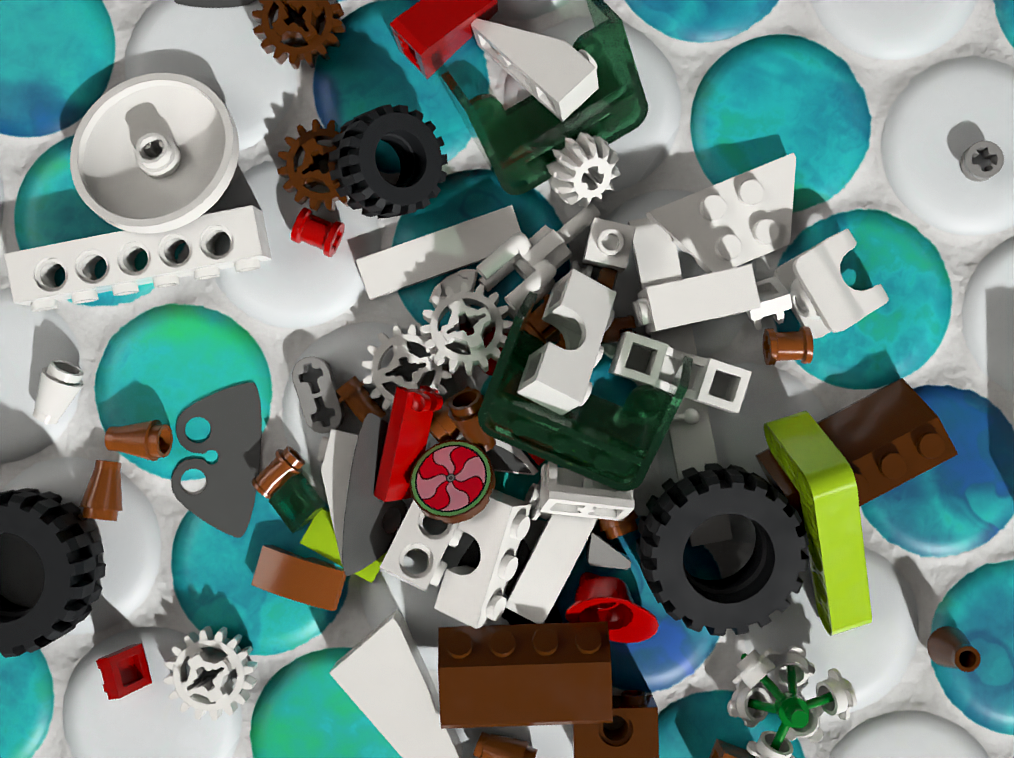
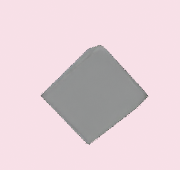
(605, 554)

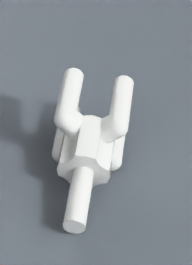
(533, 259)

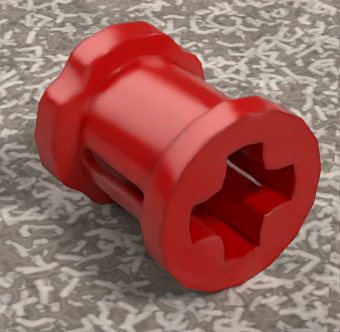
(317, 232)

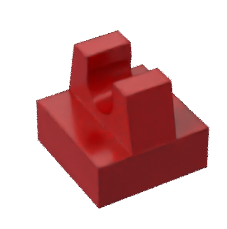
(124, 671)

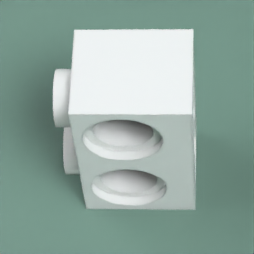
(413, 537)

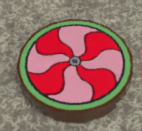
(452, 481)

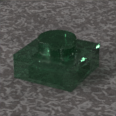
(297, 502)

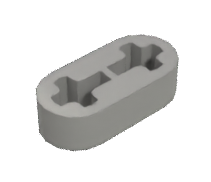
(309, 398)

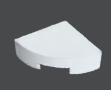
(455, 281)

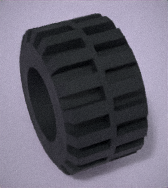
(418, 157)

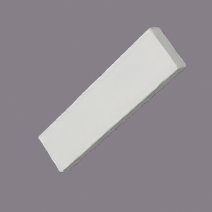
(436, 253)

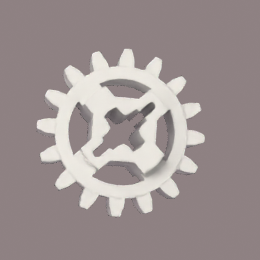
(451, 336)
(401, 351)
(216, 688)

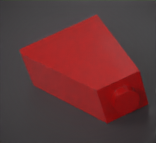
(437, 29)

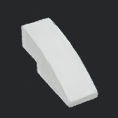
(549, 566)

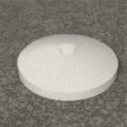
(154, 153)

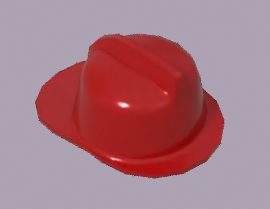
(611, 601)

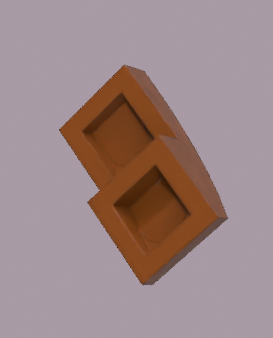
(299, 578)

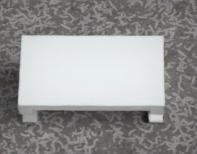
(577, 495)

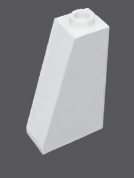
(396, 691)

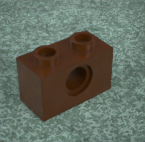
(634, 739)

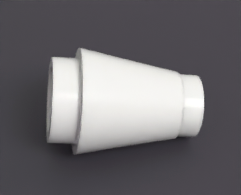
(56, 390)

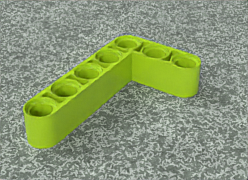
(829, 517)

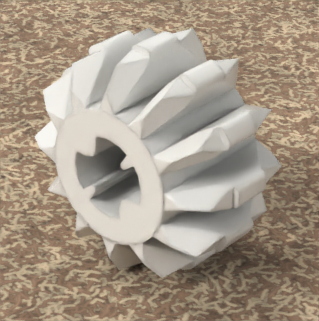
(583, 169)

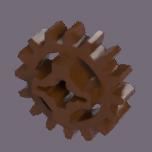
(284, 33)
(308, 173)

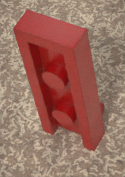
(405, 440)

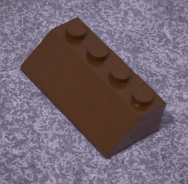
(884, 440)
(525, 675)

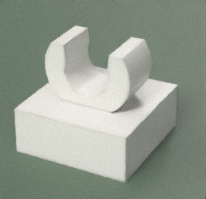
(773, 300)

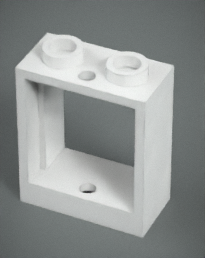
(696, 299)

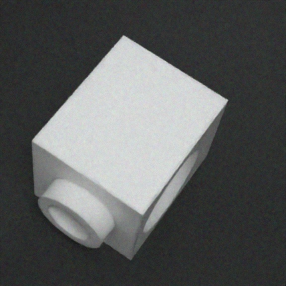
(608, 244)

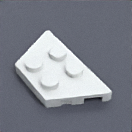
(735, 217)

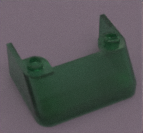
(521, 139)
(593, 439)

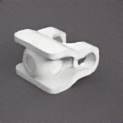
(820, 293)

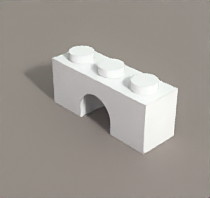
(582, 314)
(657, 364)
(479, 593)

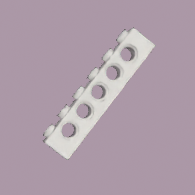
(34, 269)

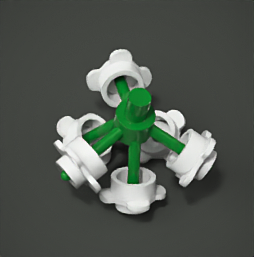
(798, 716)

